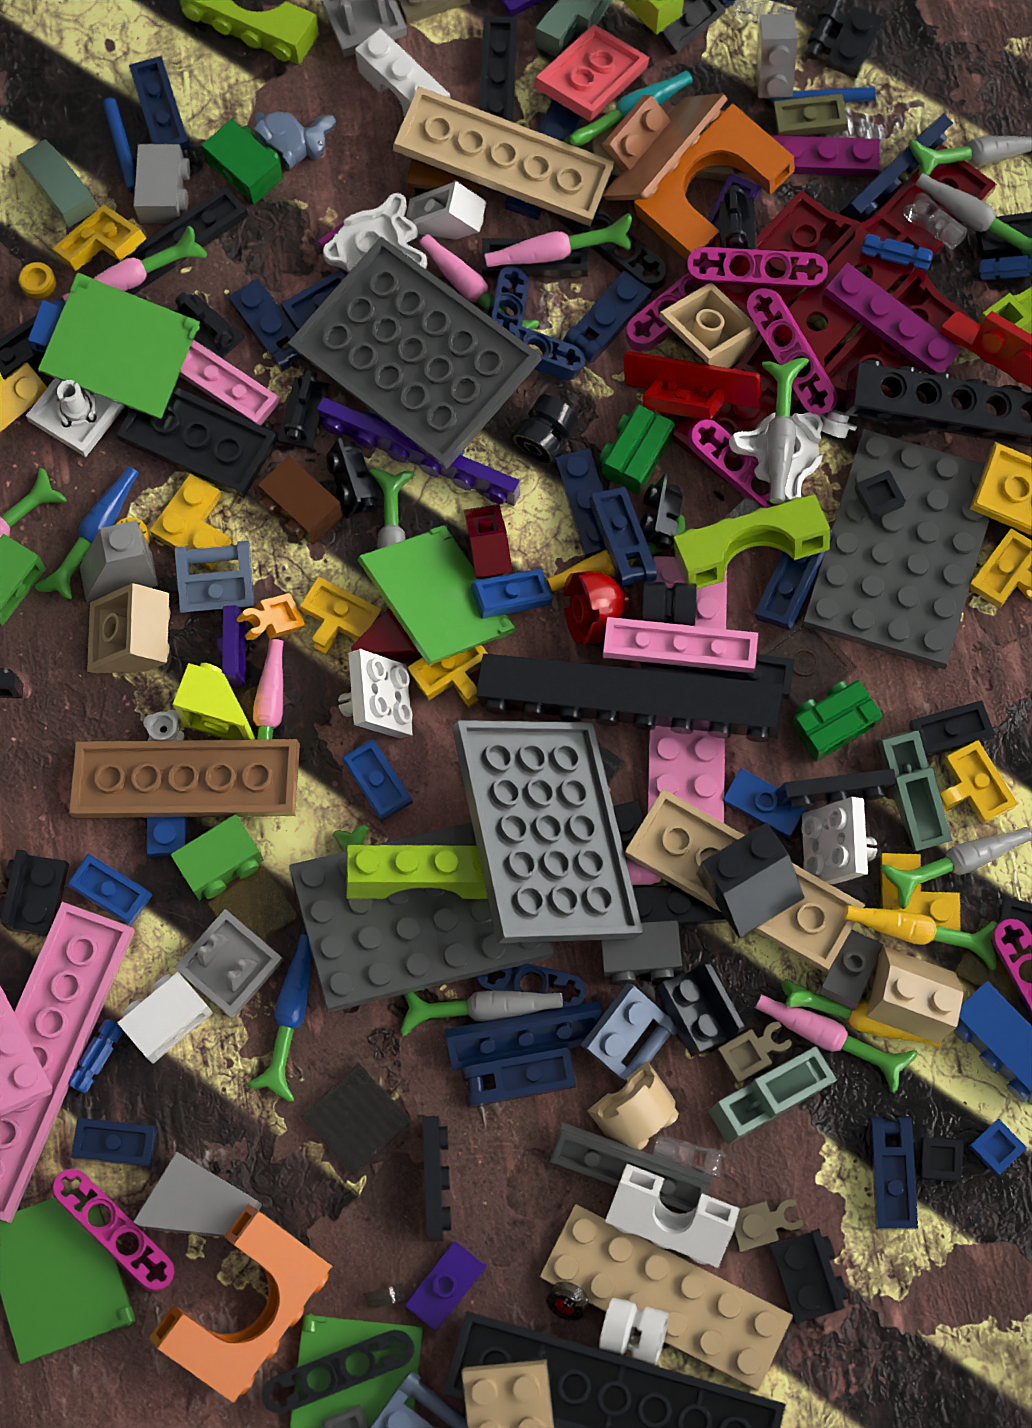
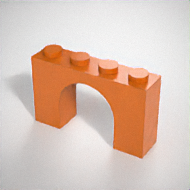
(728, 141)
(231, 1359)

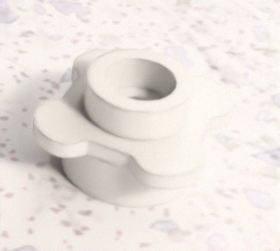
(836, 423)
(168, 719)

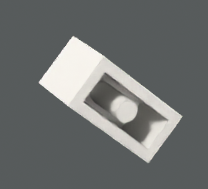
(164, 1016)

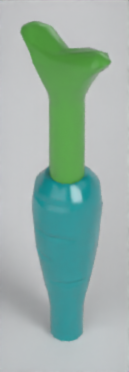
(660, 91)

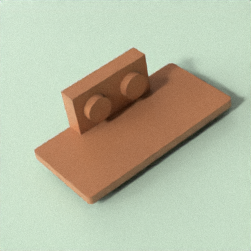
(650, 142)

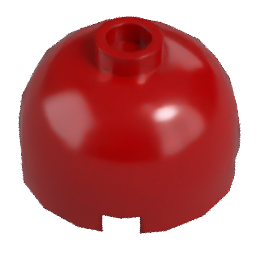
(592, 600)

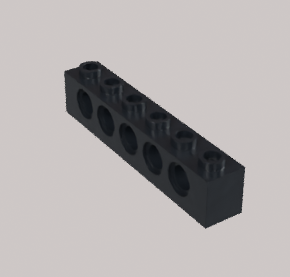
(867, 401)

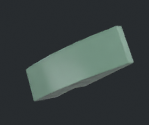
(566, 21)
(57, 182)
(915, 790)
(771, 1095)

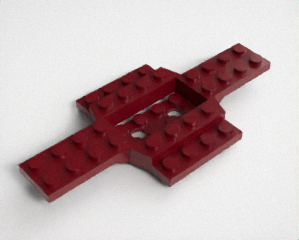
(813, 229)

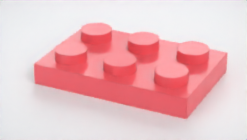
(591, 72)

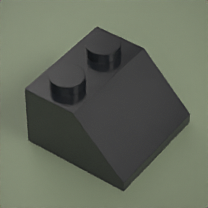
(751, 880)

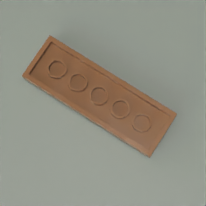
(185, 778)

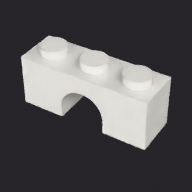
(389, 66)
(699, 1233)

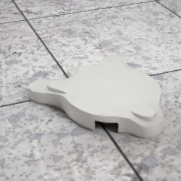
(364, 230)
(805, 452)

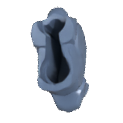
(290, 138)

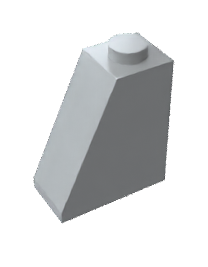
(116, 560)
(192, 1201)

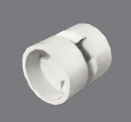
(619, 1329)

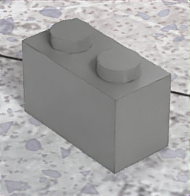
(776, 55)
(160, 183)

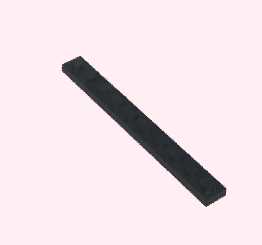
(208, 220)

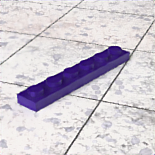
(373, 433)

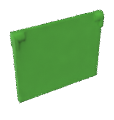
(119, 346)
(431, 594)
(58, 1280)
(328, 1335)

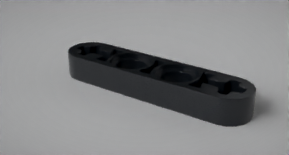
(607, 250)
(340, 1377)

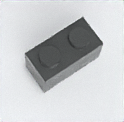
(651, 954)

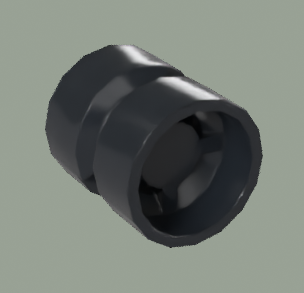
(548, 425)
(669, 605)

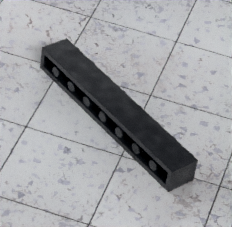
(630, 696)

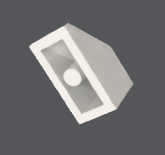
(447, 212)

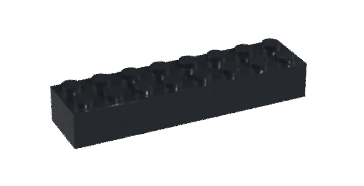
(608, 1389)

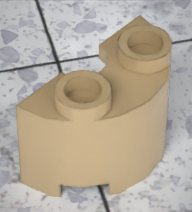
(636, 1109)

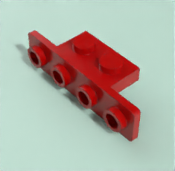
(995, 342)
(689, 386)

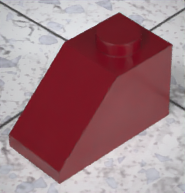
(488, 541)
(388, 640)

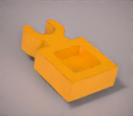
(275, 615)

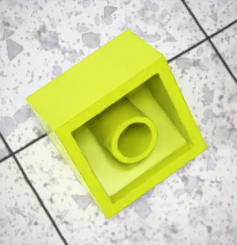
(209, 704)

